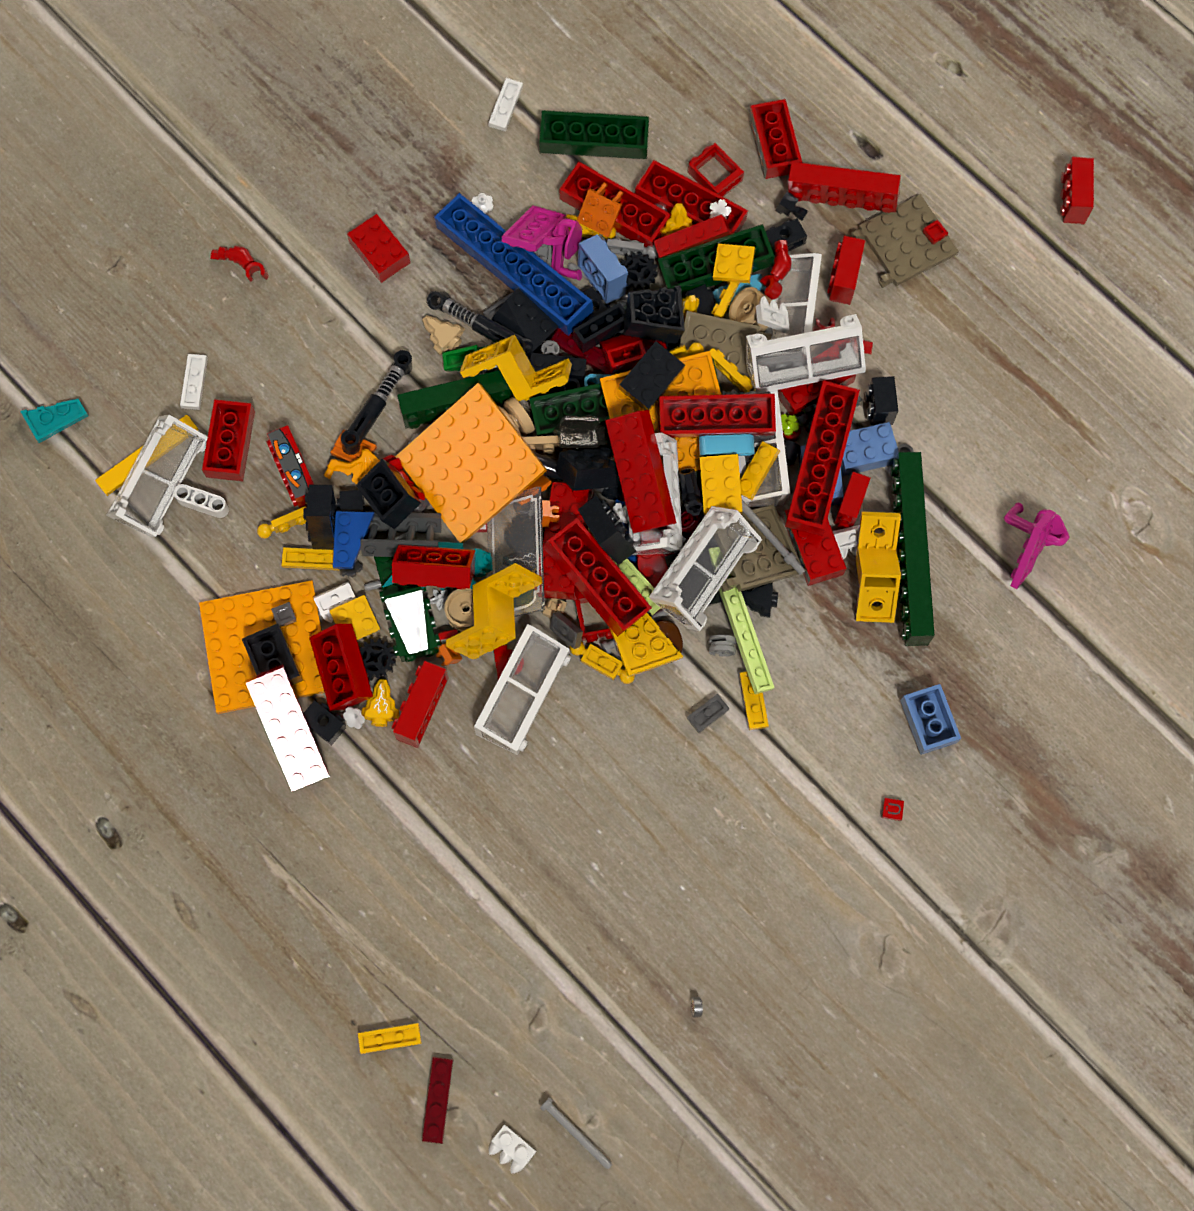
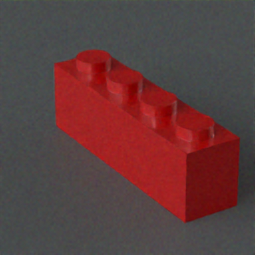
(693, 236)

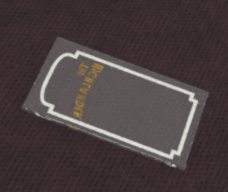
(518, 538)

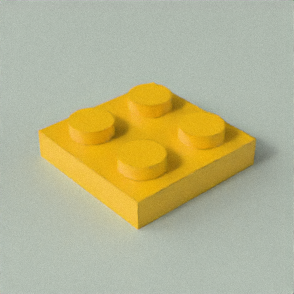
(733, 263)
(358, 614)

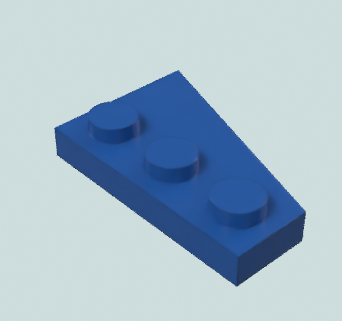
(349, 530)

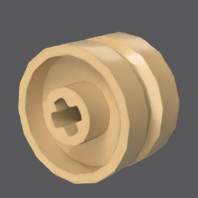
(744, 307)
(517, 416)
(460, 609)

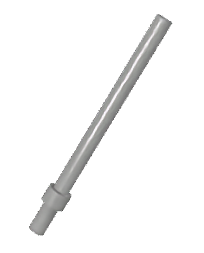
(789, 557)

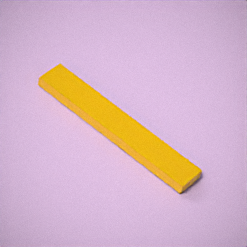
(116, 476)

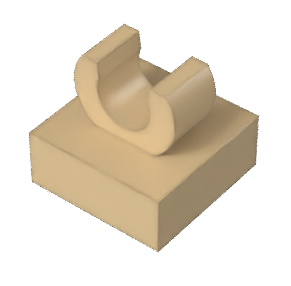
(554, 605)

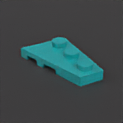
(53, 419)

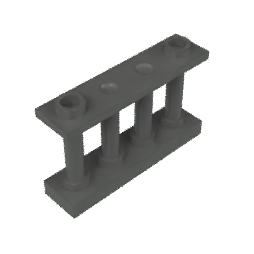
(415, 522)

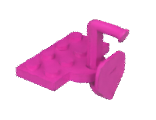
(547, 227)
(1045, 531)

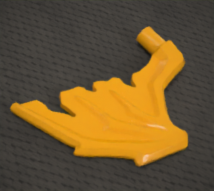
(358, 467)

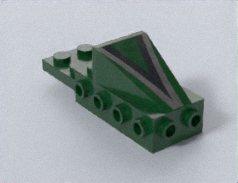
(408, 616)

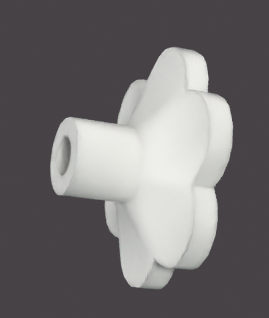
(483, 202)
(353, 717)

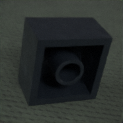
(881, 400)

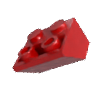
(622, 353)

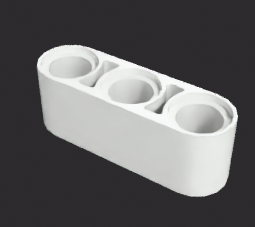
(195, 494)

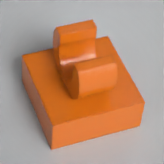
(547, 511)
(449, 655)

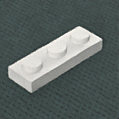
(505, 104)
(193, 381)

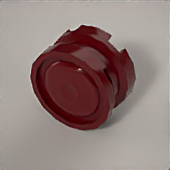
(689, 523)

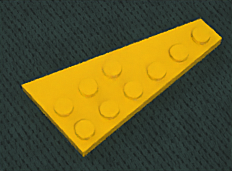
(645, 647)

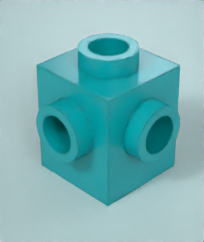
(483, 562)

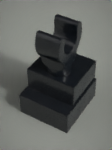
(788, 204)

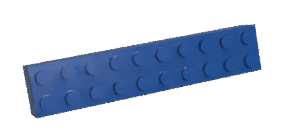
(513, 265)

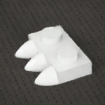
(772, 316)
(846, 539)
(333, 599)
(512, 1148)

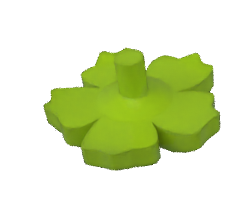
(789, 424)

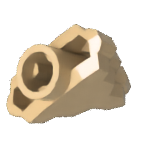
(443, 334)

